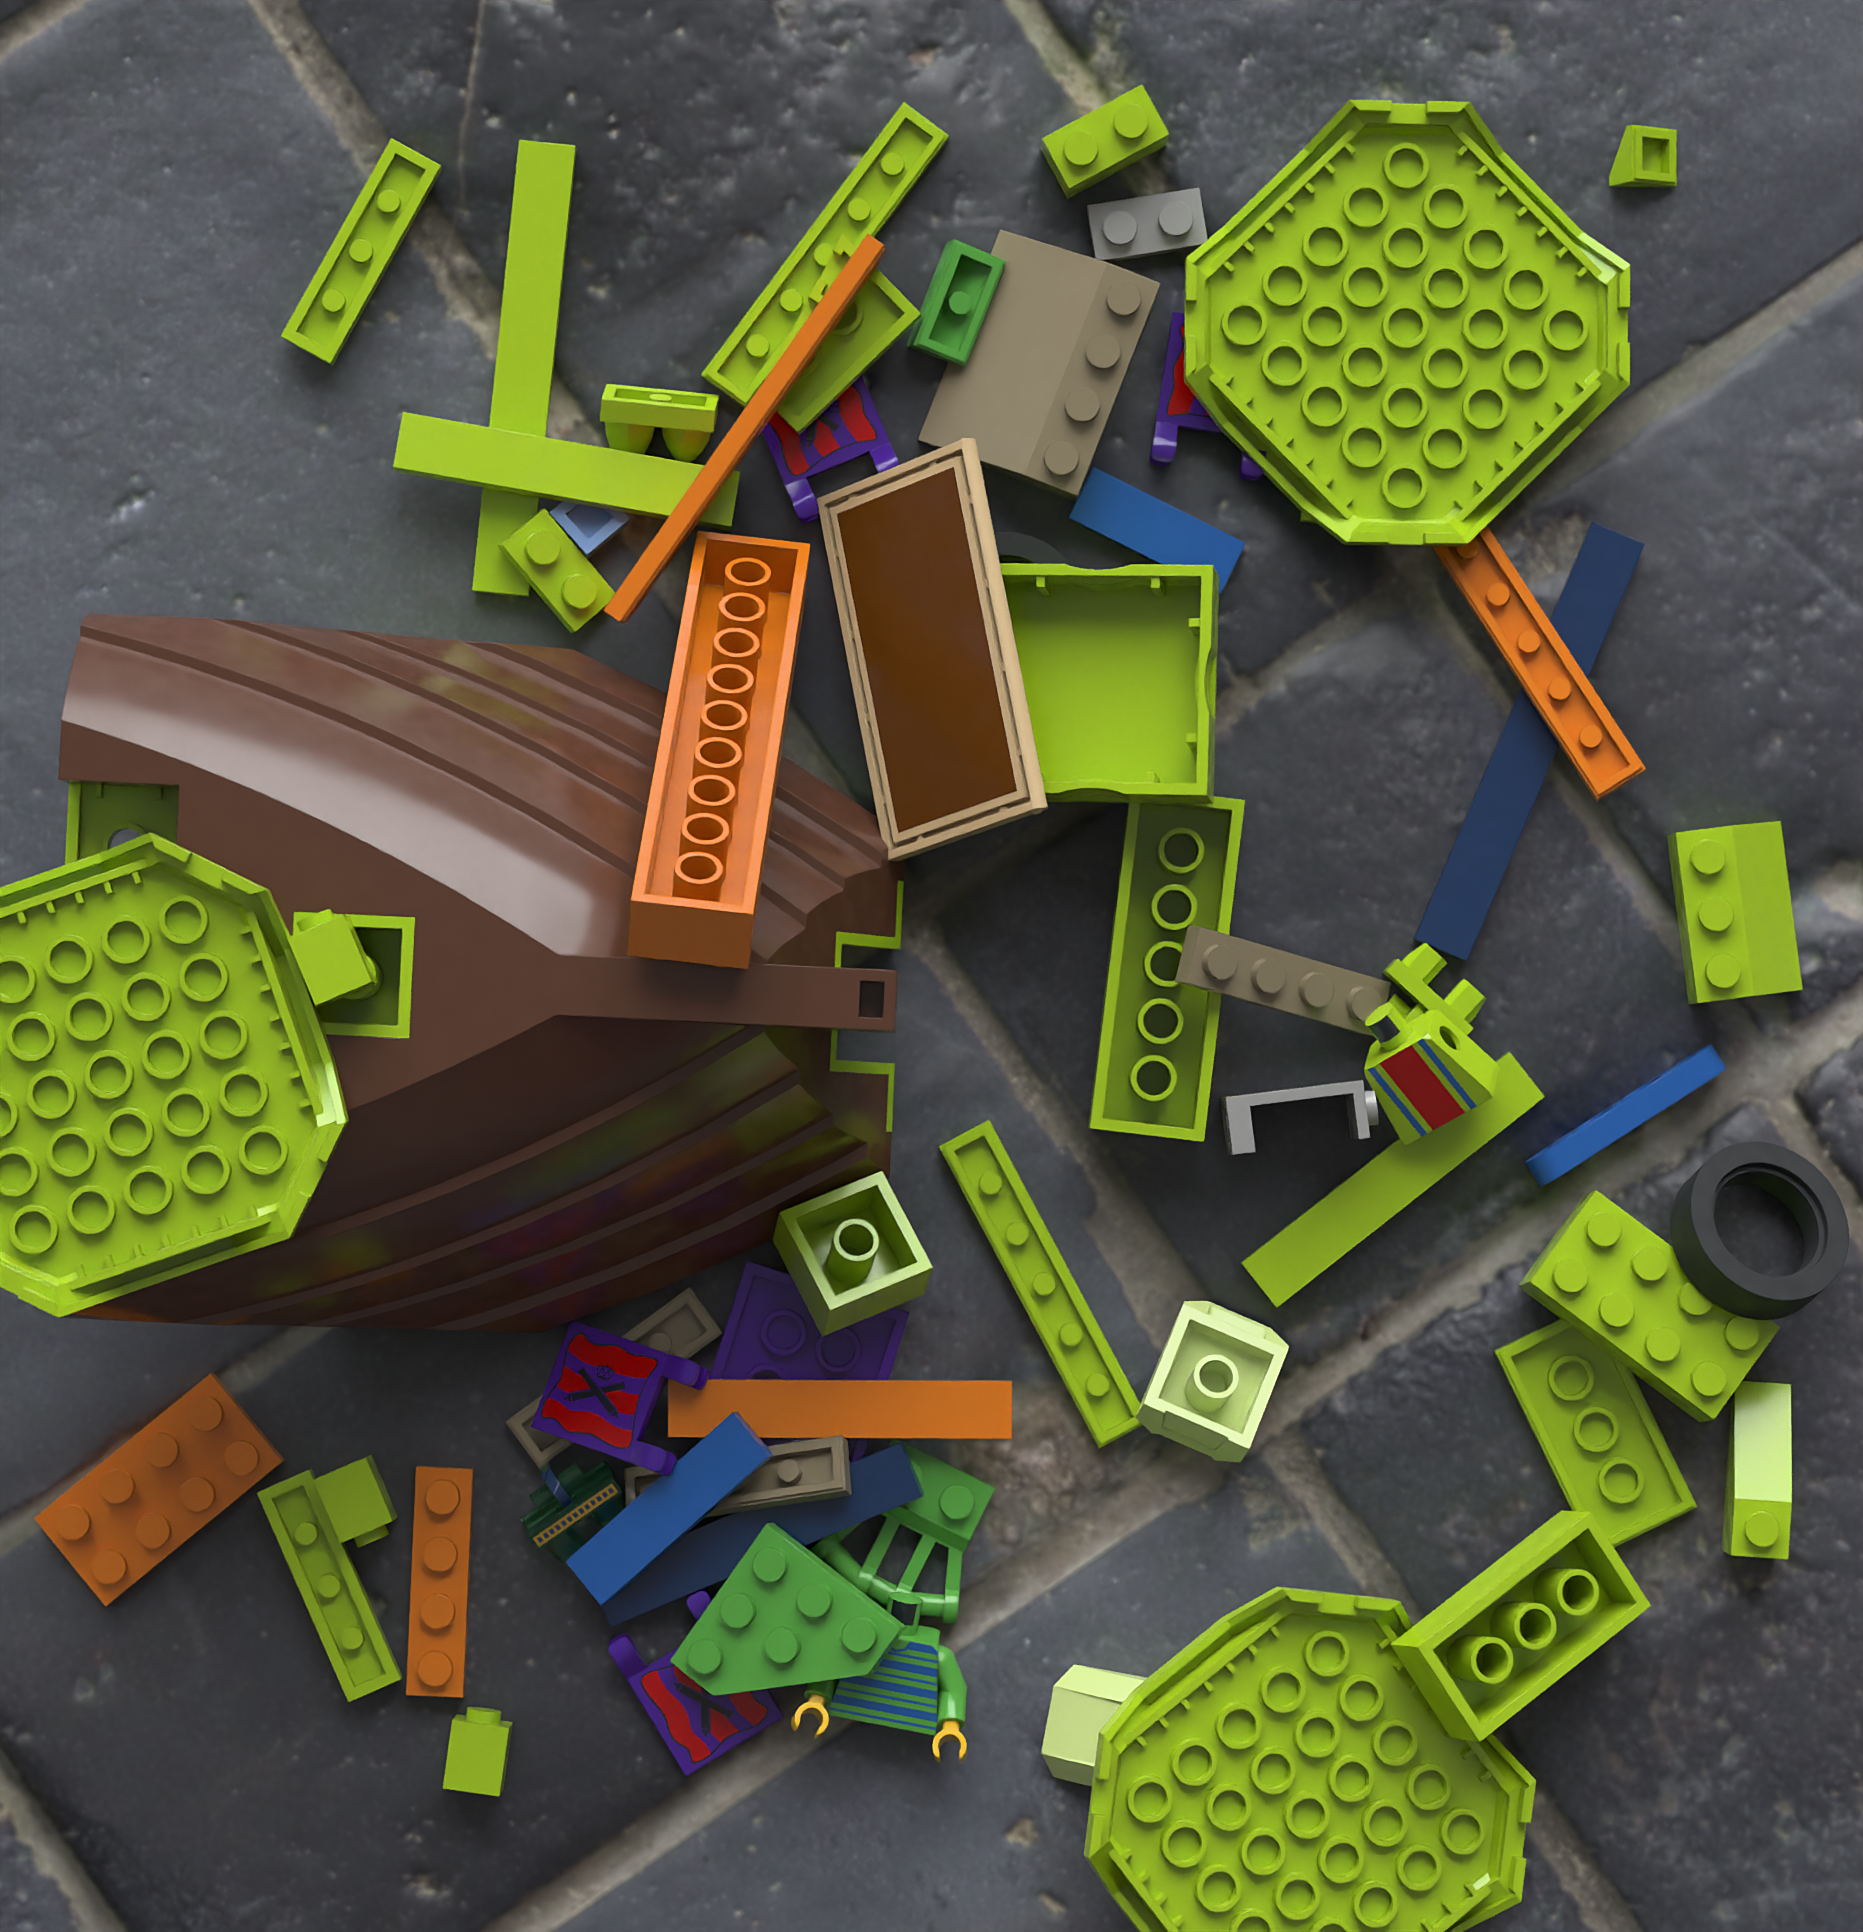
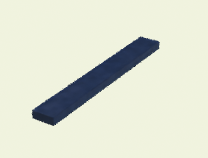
(1524, 752)

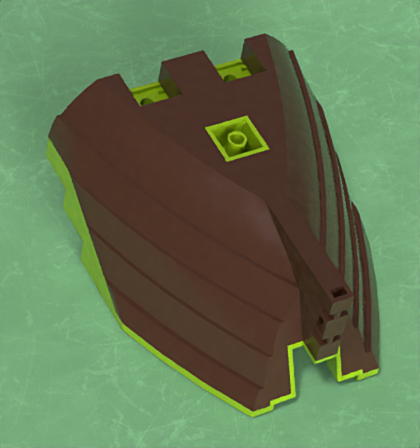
(514, 1086)

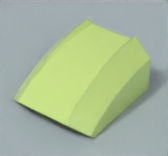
(1213, 1381)
(1077, 1712)

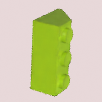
(1734, 912)

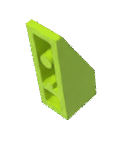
(1759, 1472)

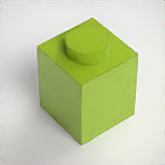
(330, 957)
(356, 1501)
(478, 1752)

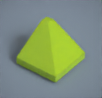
(1645, 158)

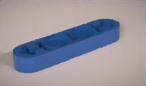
(1625, 1115)

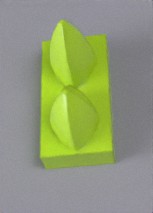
(635, 411)

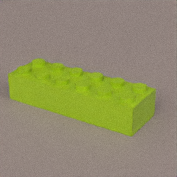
(1153, 1030)

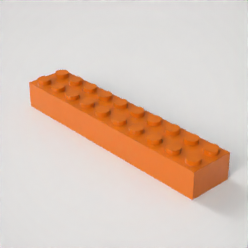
(719, 752)

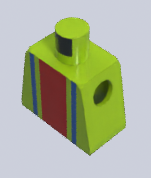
(1425, 1070)

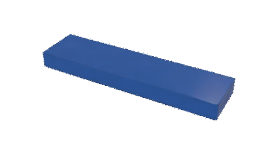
(669, 1508)

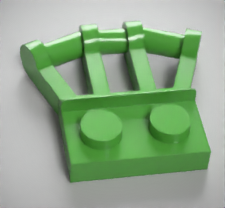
(942, 1515)

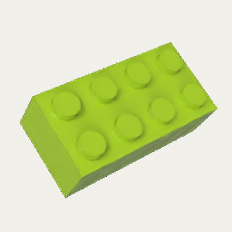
(1638, 1305)
(1520, 1625)

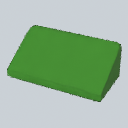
(956, 303)

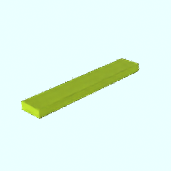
(857, 208)
(553, 469)
(1384, 1189)
(1043, 1282)

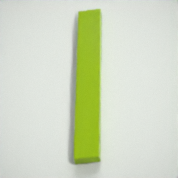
(526, 341)

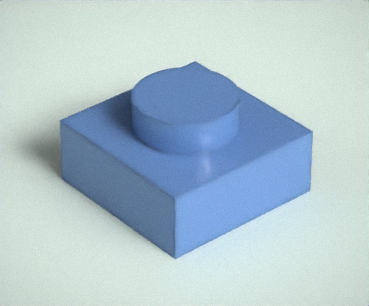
(589, 525)

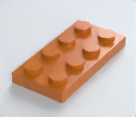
(159, 1489)

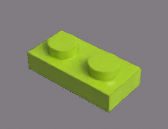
(557, 570)

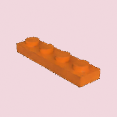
(440, 1581)

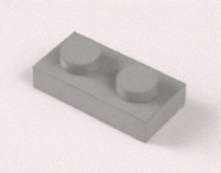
(1147, 225)

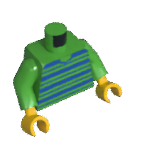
(909, 1691)

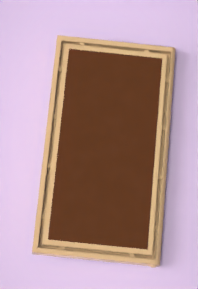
(931, 651)

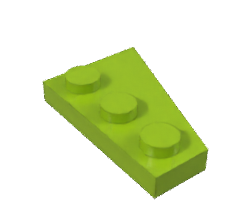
(858, 340)

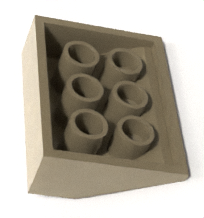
(1044, 365)

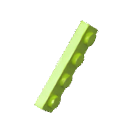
(361, 252)
(330, 1586)

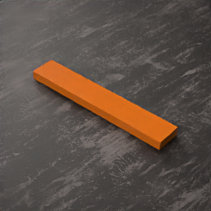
(1541, 663)
(846, 1408)

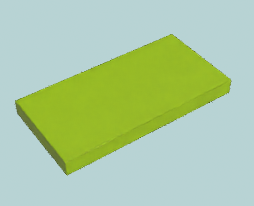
(1595, 1431)

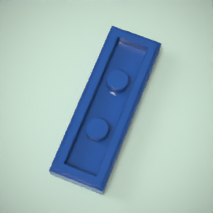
(1152, 526)

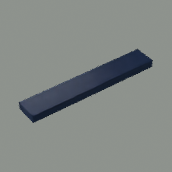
(716, 1548)

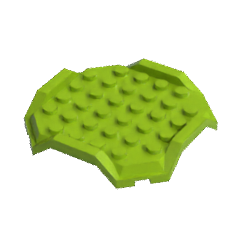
(1404, 326)
(152, 1075)
(1301, 1785)

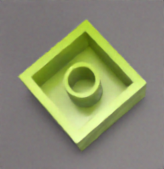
(852, 1253)

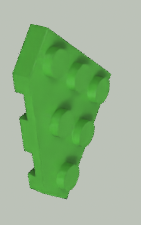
(785, 1623)

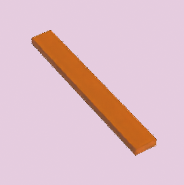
(746, 430)

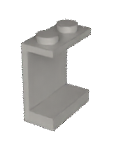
(1237, 1119)

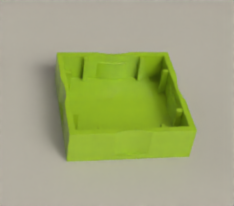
(1119, 678)

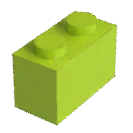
(1104, 141)

